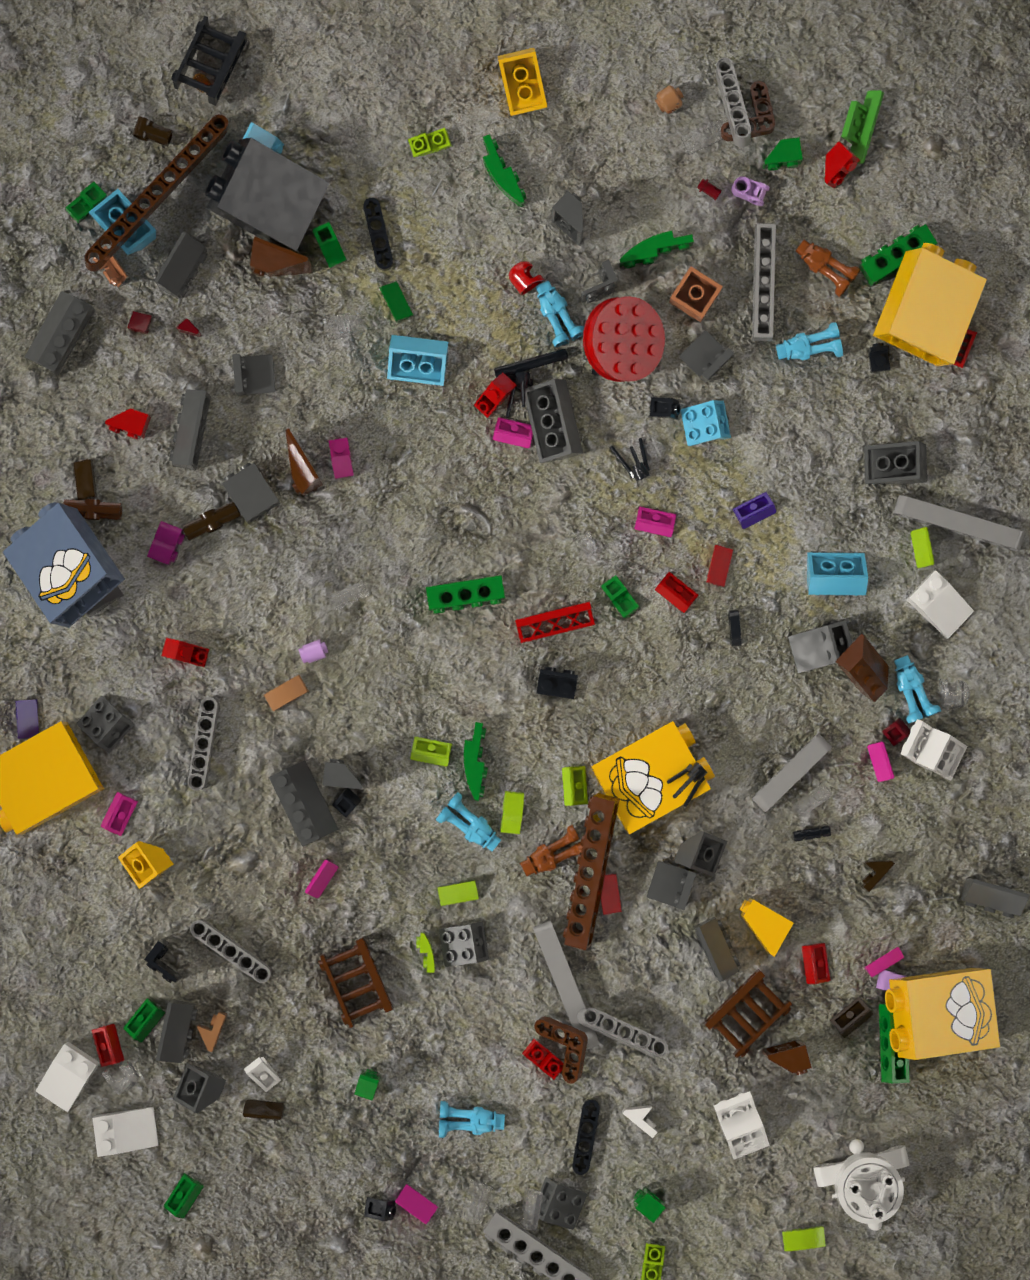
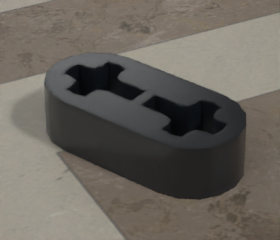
(734, 628)

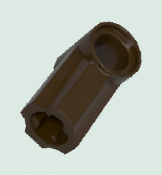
(147, 130)

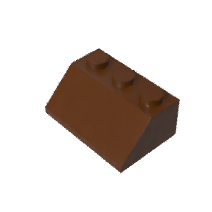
(865, 668)
(790, 1056)

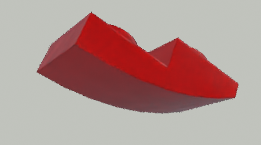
(543, 1059)

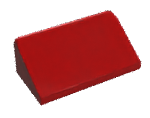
(719, 566)
(676, 592)
(610, 895)
(815, 963)
(107, 1045)

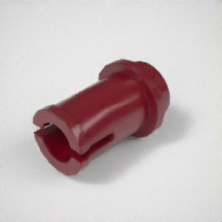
(709, 189)

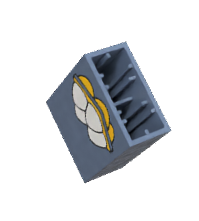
(62, 564)

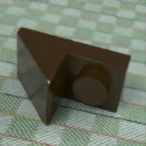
(879, 869)

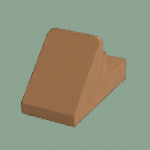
(209, 1035)

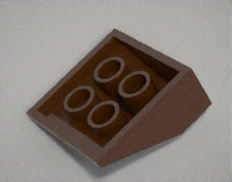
(277, 261)
(302, 472)

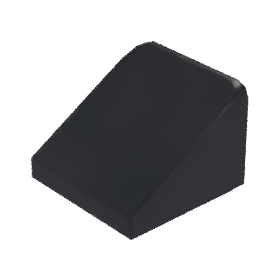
(347, 802)

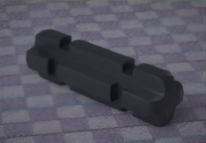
(812, 833)

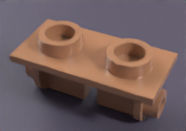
(113, 271)

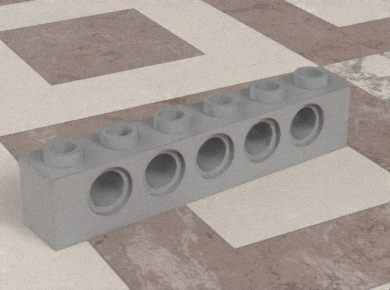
(763, 282)
(500, 1221)

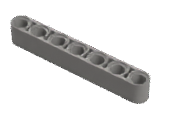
(959, 523)
(563, 979)

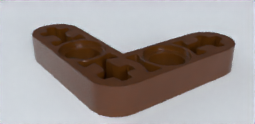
(760, 117)
(572, 1045)

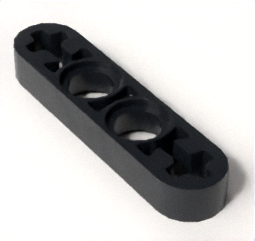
(378, 234)
(585, 1136)

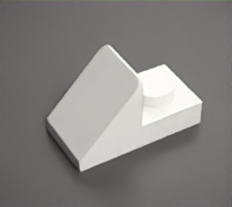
(262, 1074)
(637, 1115)

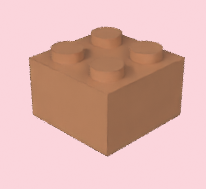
(695, 294)

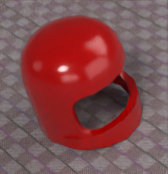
(522, 279)

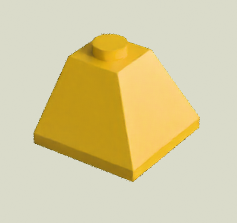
(145, 862)

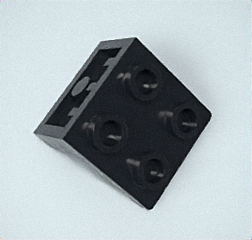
(557, 683)
(155, 963)

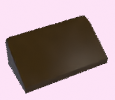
(85, 479)
(851, 1017)
(263, 1109)

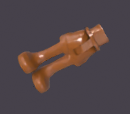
(817, 260)
(544, 858)

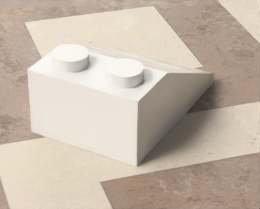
(940, 604)
(67, 1076)
(125, 1131)

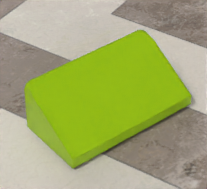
(922, 547)
(431, 751)
(575, 785)
(458, 893)

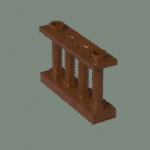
(375, 984)
(729, 1008)

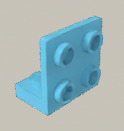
(705, 422)

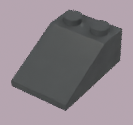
(896, 463)

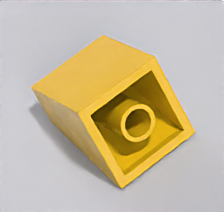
(766, 925)

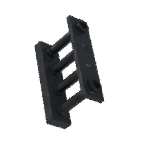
(221, 75)

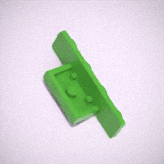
(861, 123)

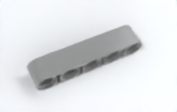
(733, 110)
(206, 753)
(791, 772)
(221, 949)
(632, 1032)

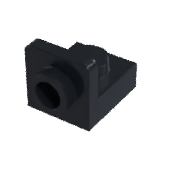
(879, 358)
(664, 408)
(380, 1209)

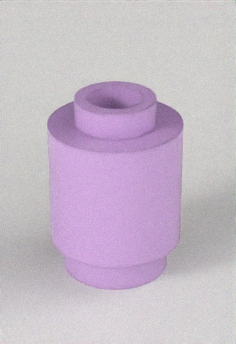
(313, 651)

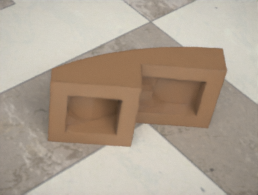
(286, 693)

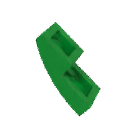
(88, 199)
(620, 597)

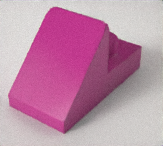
(341, 458)

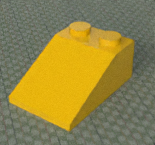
(522, 81)

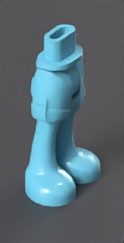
(554, 304)
(800, 347)
(910, 679)
(477, 831)
(480, 1120)

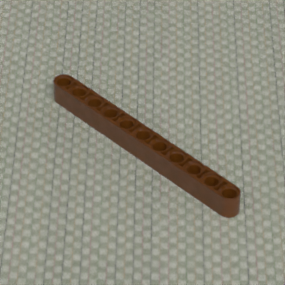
(154, 201)

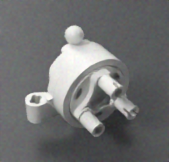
(867, 1183)

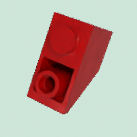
(838, 164)
(495, 394)
(131, 422)
(185, 652)

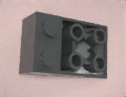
(819, 646)

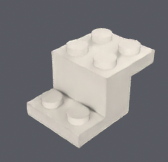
(933, 749)
(741, 1125)

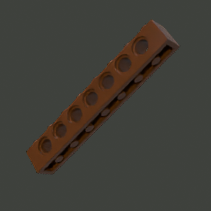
(608, 806)

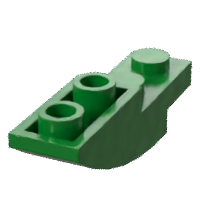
(505, 178)
(647, 250)
(473, 769)

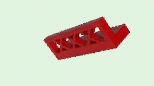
(551, 615)

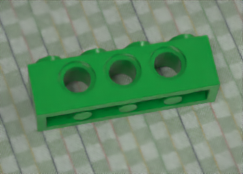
(874, 273)
(435, 593)
(892, 1067)

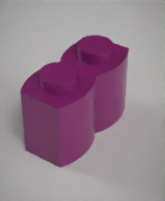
(166, 543)

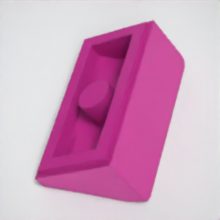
(513, 432)
(655, 521)
(880, 761)
(119, 814)
(321, 878)
(884, 962)
(416, 1204)

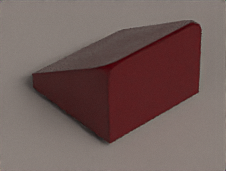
(139, 322)
(188, 328)
(896, 731)

